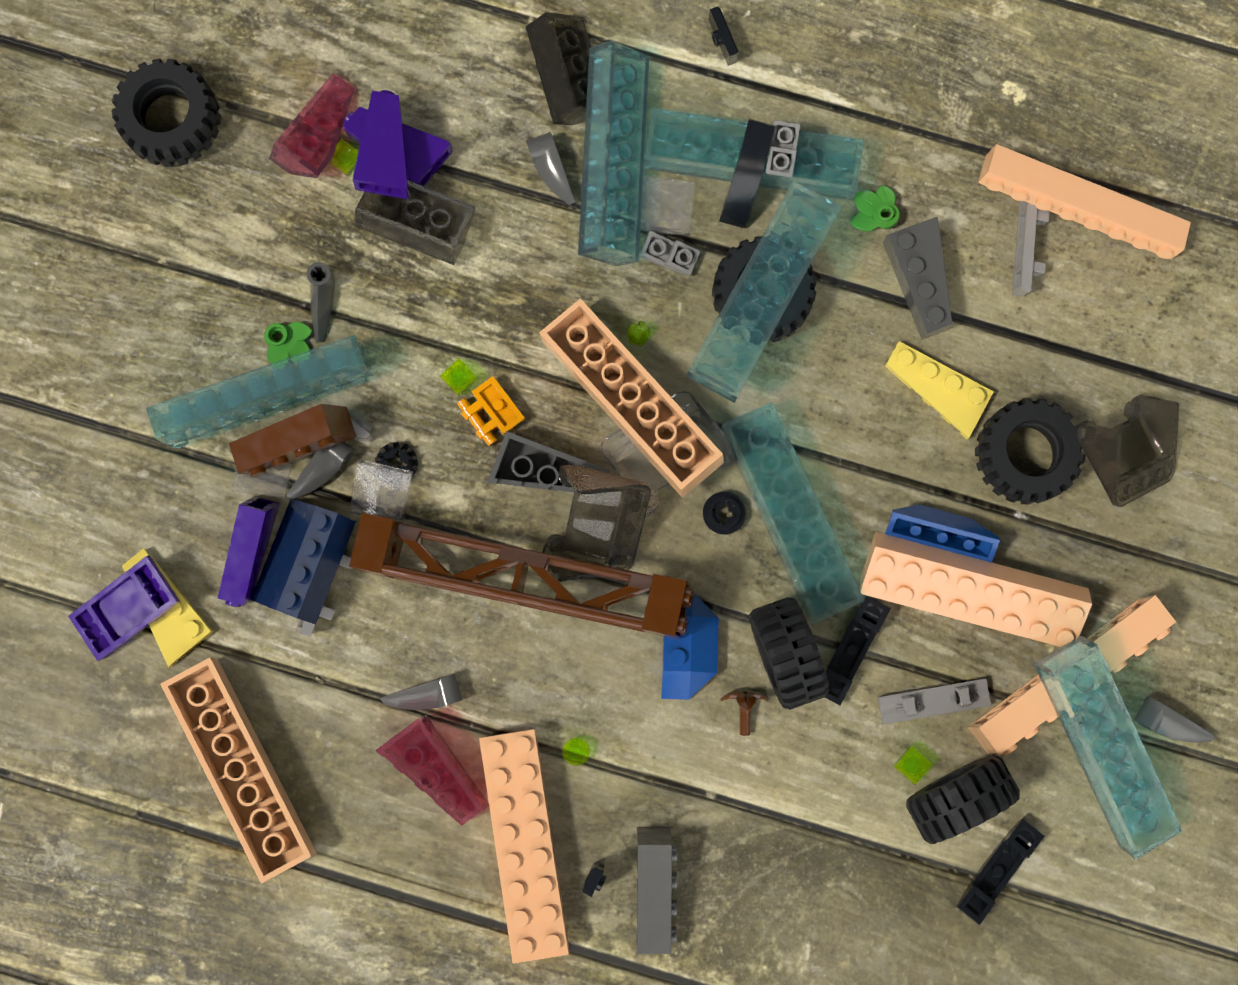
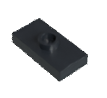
(722, 36)
(594, 879)

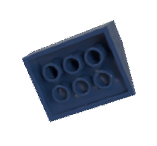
(303, 561)

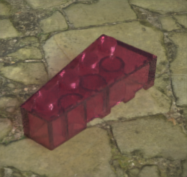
(434, 769)

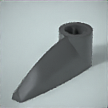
(549, 166)
(320, 298)
(321, 468)
(426, 695)
(1169, 723)

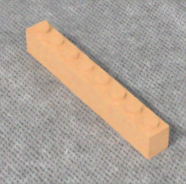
(1084, 202)

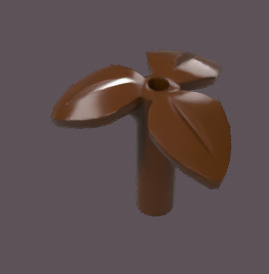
(746, 701)

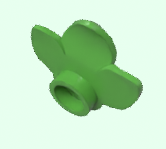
(872, 207)
(290, 344)

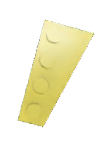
(947, 391)
(180, 627)

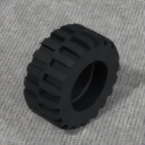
(152, 83)
(729, 272)
(1059, 433)
(789, 653)
(963, 799)

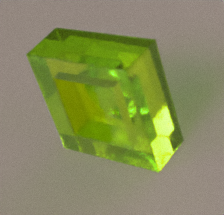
(344, 158)
(458, 377)
(912, 765)

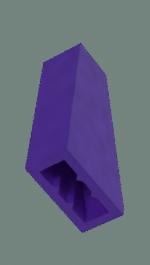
(422, 150)
(381, 153)
(247, 550)

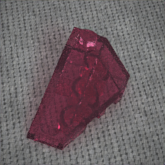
(313, 135)

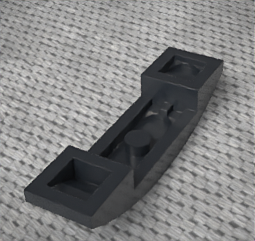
(747, 173)
(854, 647)
(998, 870)

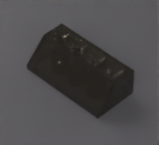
(562, 60)
(422, 222)

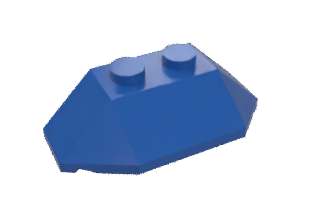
(943, 531)
(693, 658)

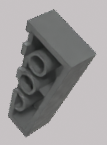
(921, 274)
(532, 464)
(655, 890)

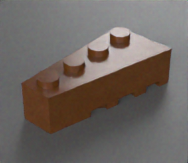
(292, 439)

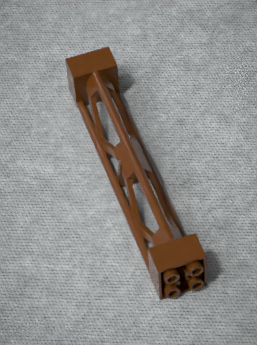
(380, 545)

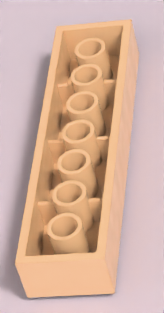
(632, 398)
(974, 590)
(1030, 704)
(238, 769)
(524, 846)

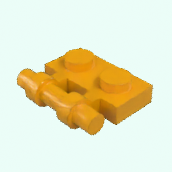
(497, 405)

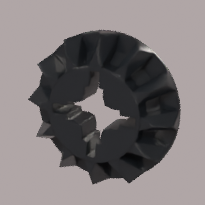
(406, 454)
(734, 506)

